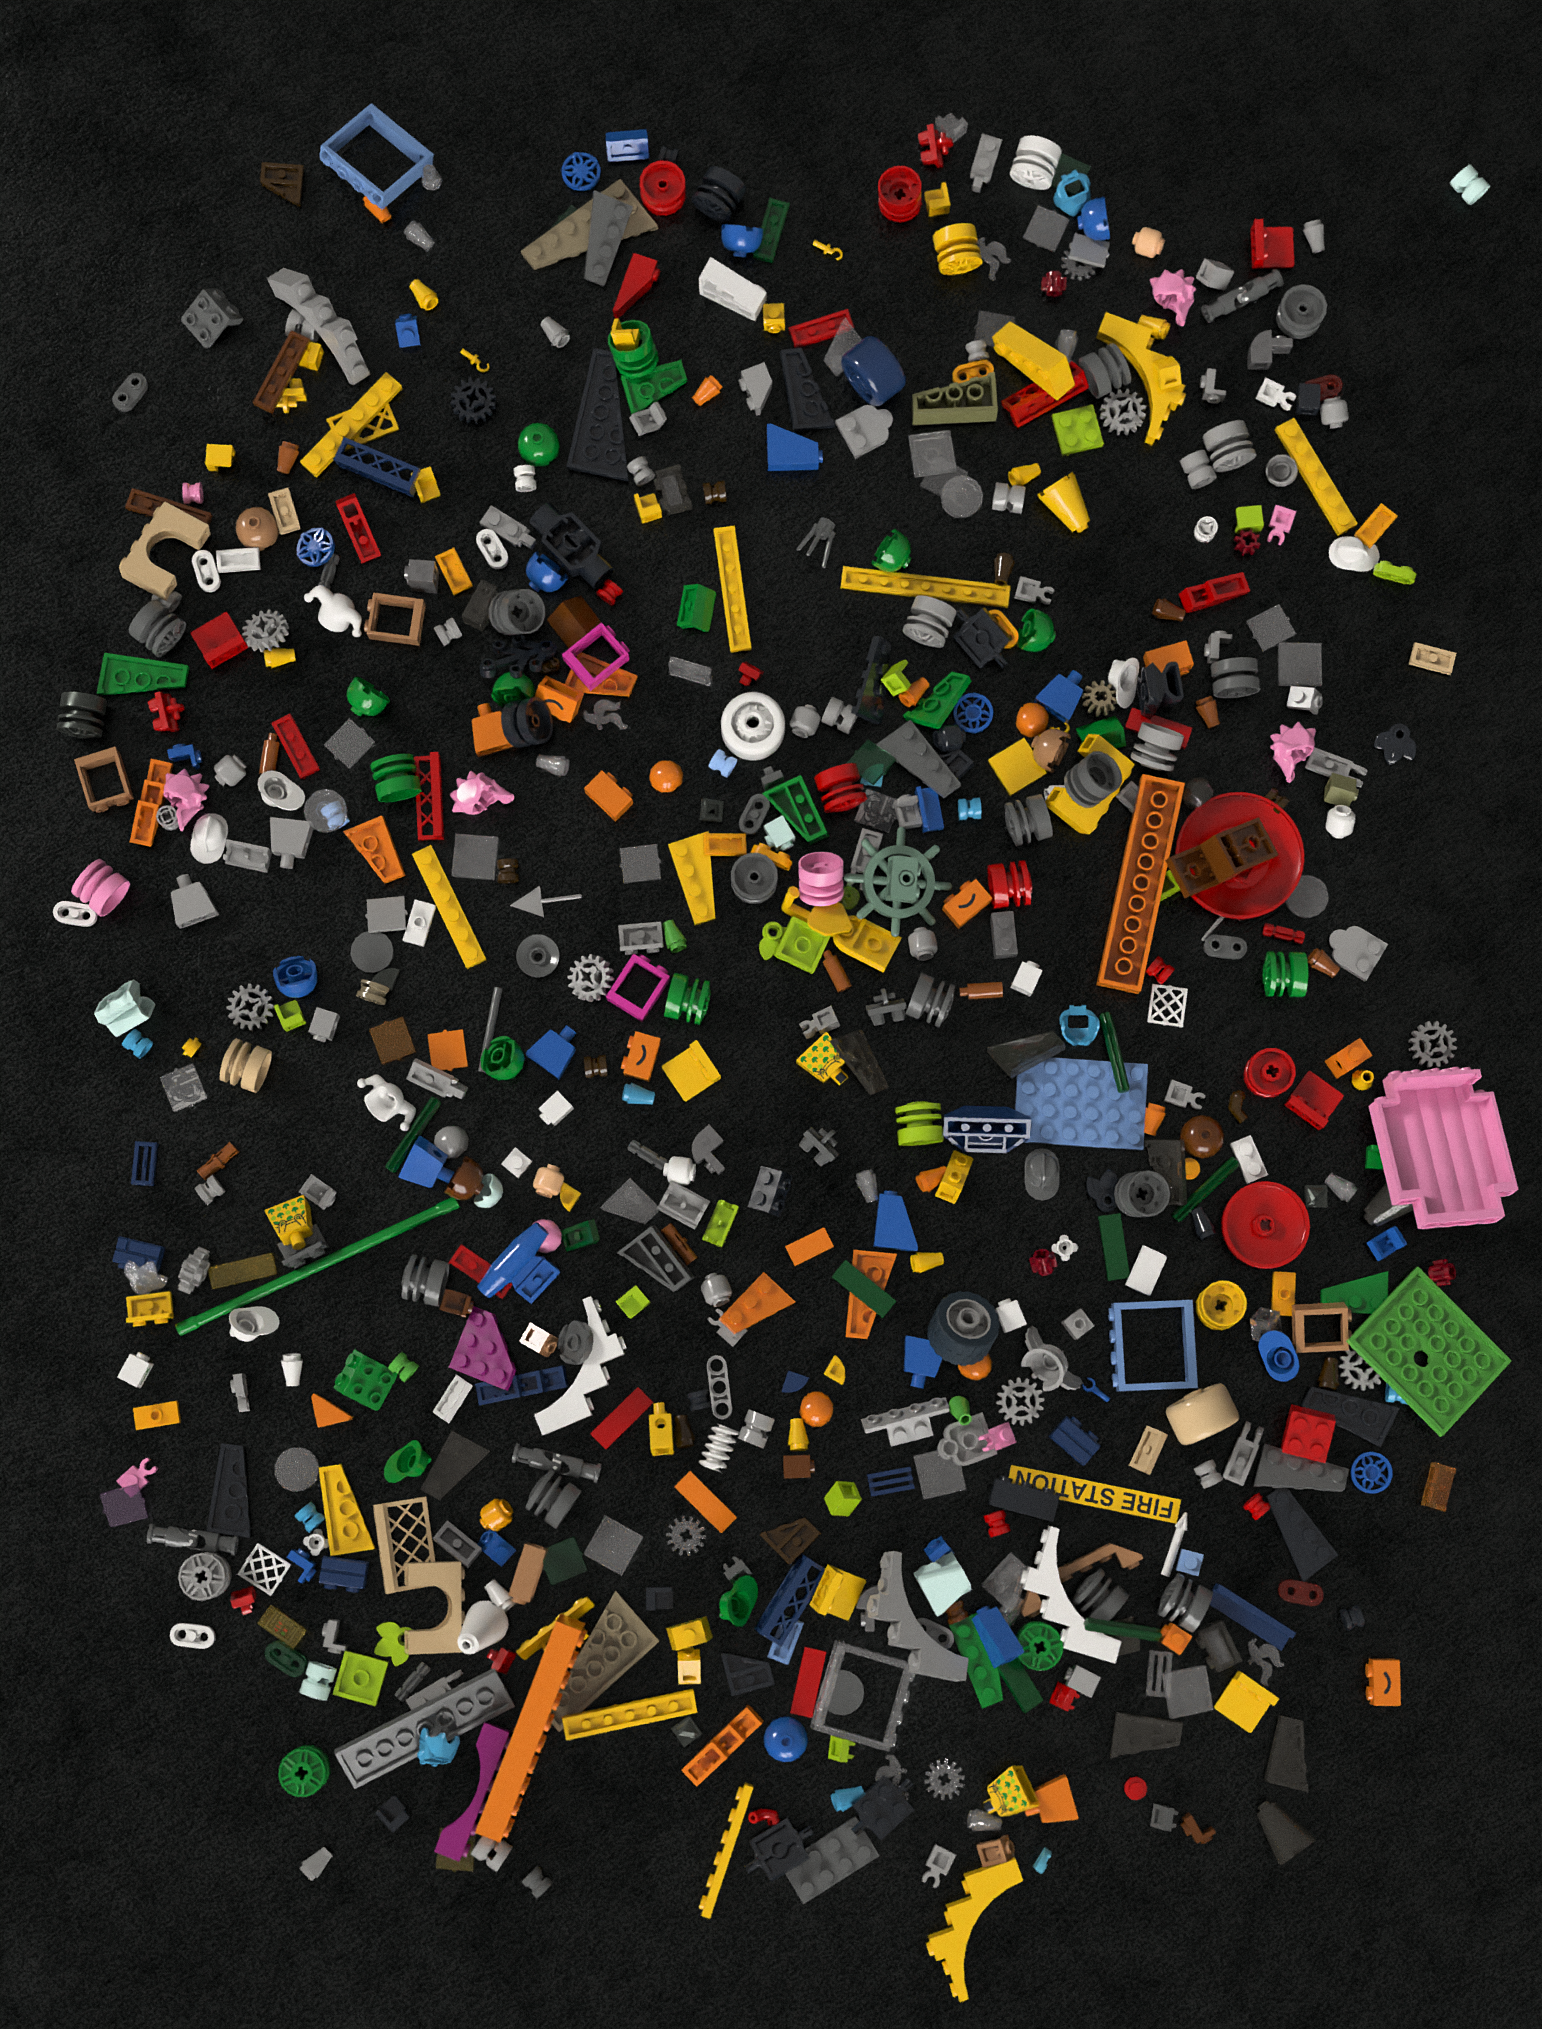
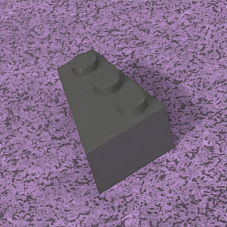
(656, 1257)

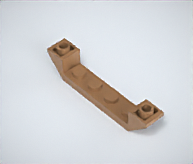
(1125, 1558)

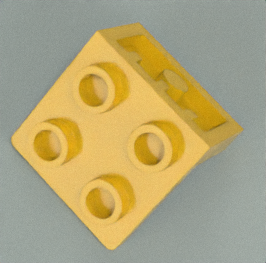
(691, 1071)
(837, 1593)
(1245, 1701)

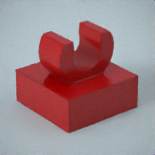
(750, 672)
(244, 1599)
(502, 1659)
(1063, 1696)

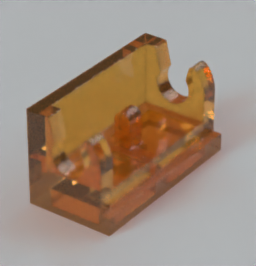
(1438, 1486)

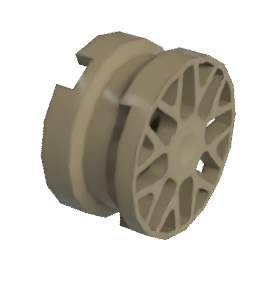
(373, 992)

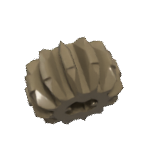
(1097, 691)

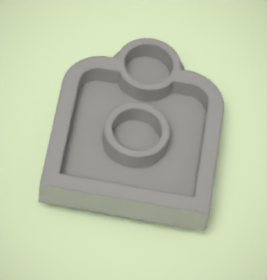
(865, 429)
(1356, 950)
(962, 1442)

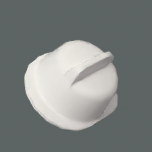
(1352, 554)
(1124, 680)
(280, 791)
(209, 838)
(252, 1322)

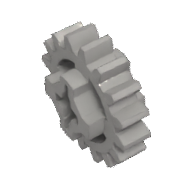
(1129, 417)
(265, 630)
(582, 979)
(259, 1003)
(1440, 1048)
(194, 1270)
(1362, 1376)
(1010, 1412)

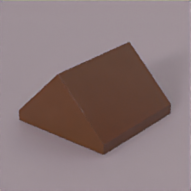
(573, 620)

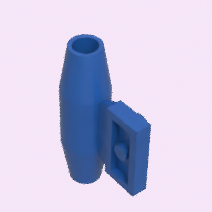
(521, 1266)

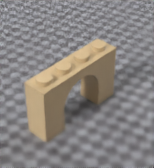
(166, 523)
(445, 1636)

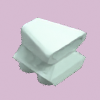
(124, 1008)
(942, 1582)

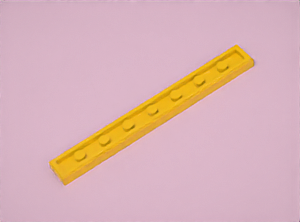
(916, 585)

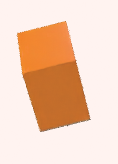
(328, 1413)

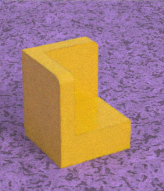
(937, 201)
(624, 338)
(312, 356)
(1168, 372)
(218, 456)
(426, 485)
(648, 508)

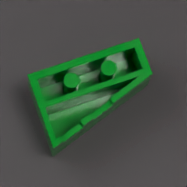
(798, 807)

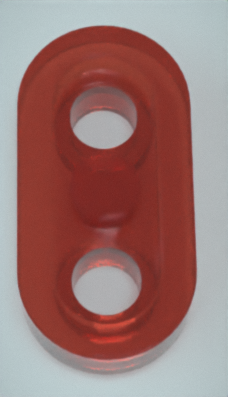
(1332, 380)
(1301, 1592)

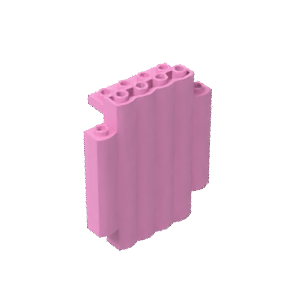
(1443, 1147)

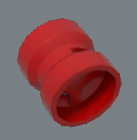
(1156, 966)
(997, 1523)

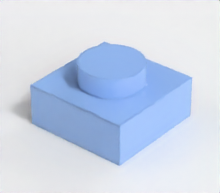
(1189, 1562)

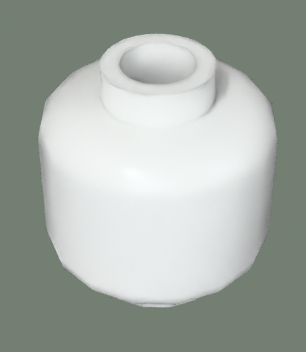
(1340, 821)
(680, 1170)

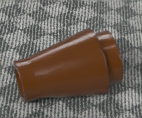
(1166, 610)

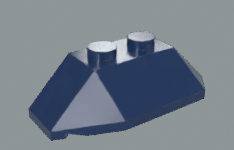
(986, 1128)

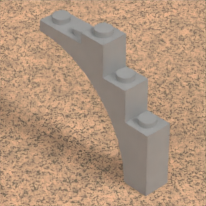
(317, 310)
(905, 1632)

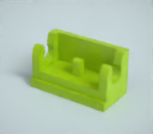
(720, 1223)

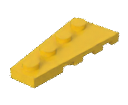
(695, 876)
(343, 1517)

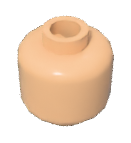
(1148, 242)
(548, 1181)

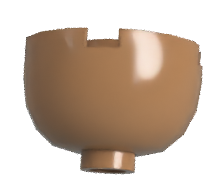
(257, 528)
(1050, 748)

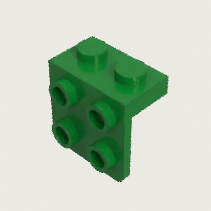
(365, 1380)

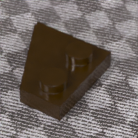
(283, 180)
(791, 1539)

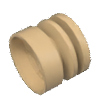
(241, 1064)

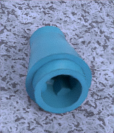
(637, 1095)
(844, 1798)

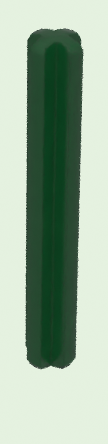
(1114, 1052)
(413, 1134)
(1205, 1189)
(1122, 1629)

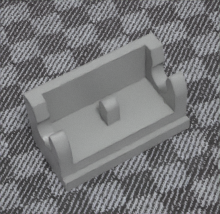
(247, 856)
(683, 1205)

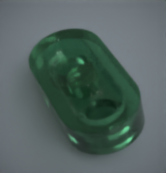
(285, 1660)

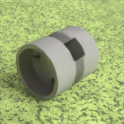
(295, 322)
(1197, 466)
(1008, 498)
(832, 715)
(756, 1428)
(483, 1848)

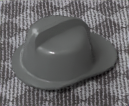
(1041, 1174)

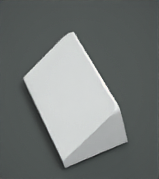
(1146, 1270)

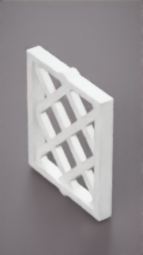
(1167, 1005)
(272, 1555)

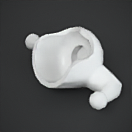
(336, 610)
(386, 1101)

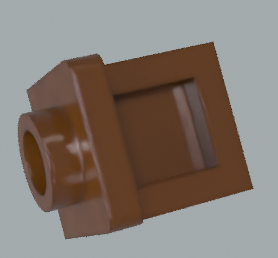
(456, 1302)
(1191, 1828)

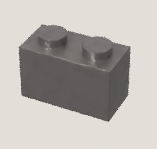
(422, 576)
(1003, 935)
(457, 1544)

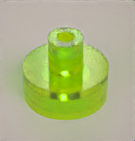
(850, 902)

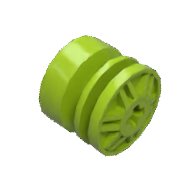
(919, 1124)

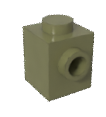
(1340, 790)

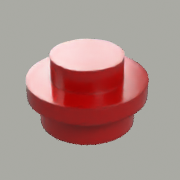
(1135, 1788)

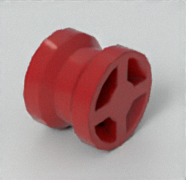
(609, 592)
(1257, 1506)

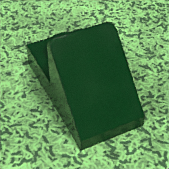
(580, 1235)

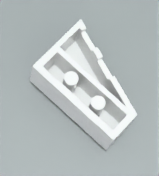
(731, 290)

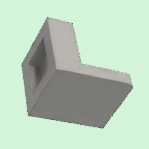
(1214, 274)

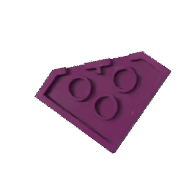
(483, 1351)

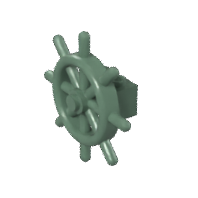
(900, 881)

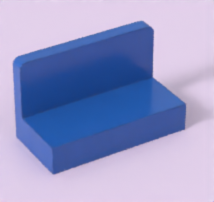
(627, 145)
(929, 809)

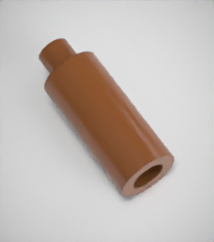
(269, 754)
(836, 971)
(982, 990)

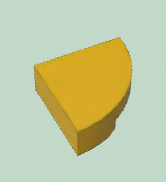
(568, 1196)
(836, 1370)

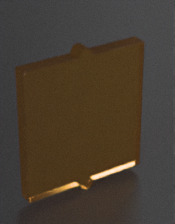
(392, 1040)

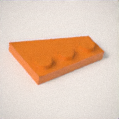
(617, 684)
(377, 847)
(756, 1303)

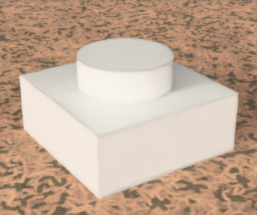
(516, 1162)

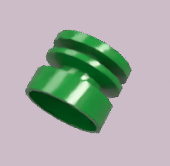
(637, 361)
(396, 778)
(1288, 974)
(687, 999)
(1037, 1632)
(312, 1760)

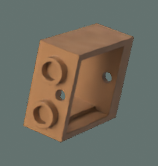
(418, 607)
(98, 759)
(1298, 1313)
(527, 1573)

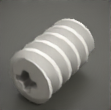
(718, 1448)

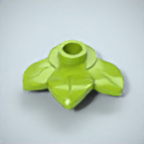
(770, 943)
(392, 1642)

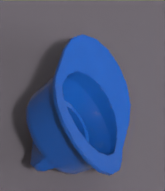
(1279, 1355)

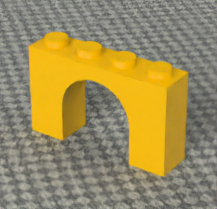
(1080, 818)

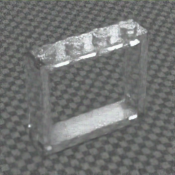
(828, 1687)

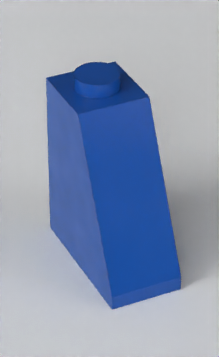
(791, 451)
(893, 1224)
(996, 1636)

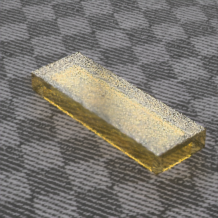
(242, 1271)

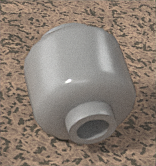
(1334, 412)
(805, 721)
(229, 770)
(922, 944)
(716, 1290)

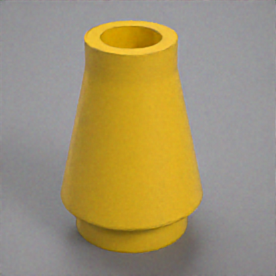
(425, 296)
(1159, 326)
(1023, 474)
(278, 656)
(1359, 1082)
(925, 1261)
(798, 1437)

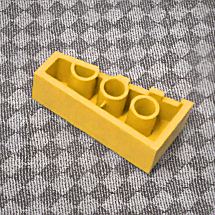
(1035, 359)

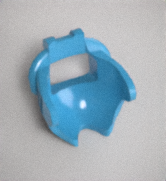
(1073, 204)
(1079, 1036)
(436, 1749)

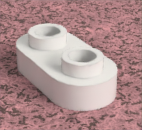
(493, 549)
(207, 571)
(75, 915)
(193, 1635)

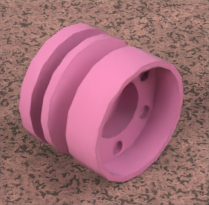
(821, 878)
(100, 887)

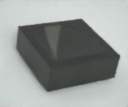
(711, 810)
(1315, 1196)
(686, 1731)

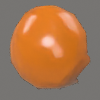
(1032, 719)
(666, 776)
(978, 1370)
(816, 1409)

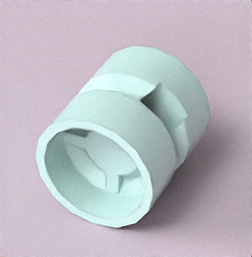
(1469, 184)
(318, 1680)

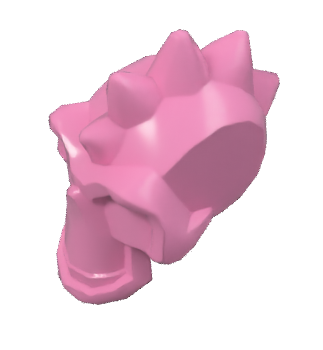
(1174, 293)
(1292, 747)
(478, 793)
(185, 794)

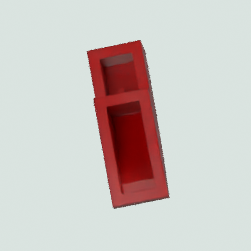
(1214, 592)
(622, 1418)

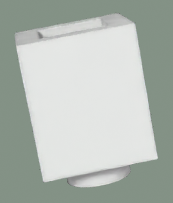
(1026, 978)
(555, 1109)
(1010, 1315)
(136, 1369)

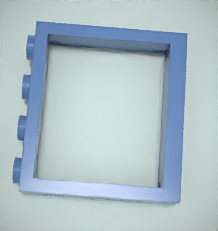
(394, 134)
(1117, 1356)

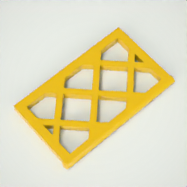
(377, 431)

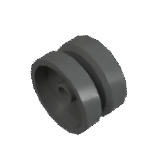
(1301, 311)
(1235, 677)
(742, 872)

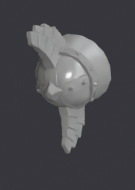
(1048, 1363)

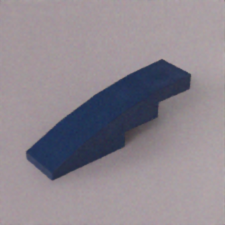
(524, 1385)

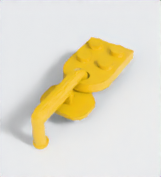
(851, 935)

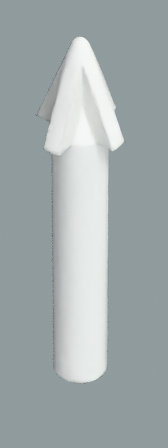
(1181, 1527)

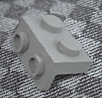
(640, 936)

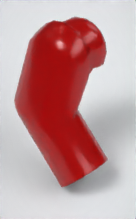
(762, 1814)

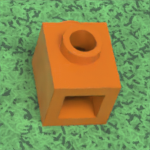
(1174, 1638)

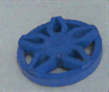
(581, 171)
(315, 547)
(973, 712)
(1371, 1472)

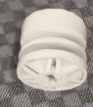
(1035, 162)

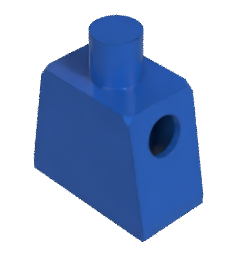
(1061, 696)
(553, 1051)
(425, 1164)
(920, 1360)

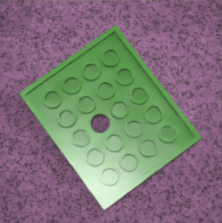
(1458, 1352)

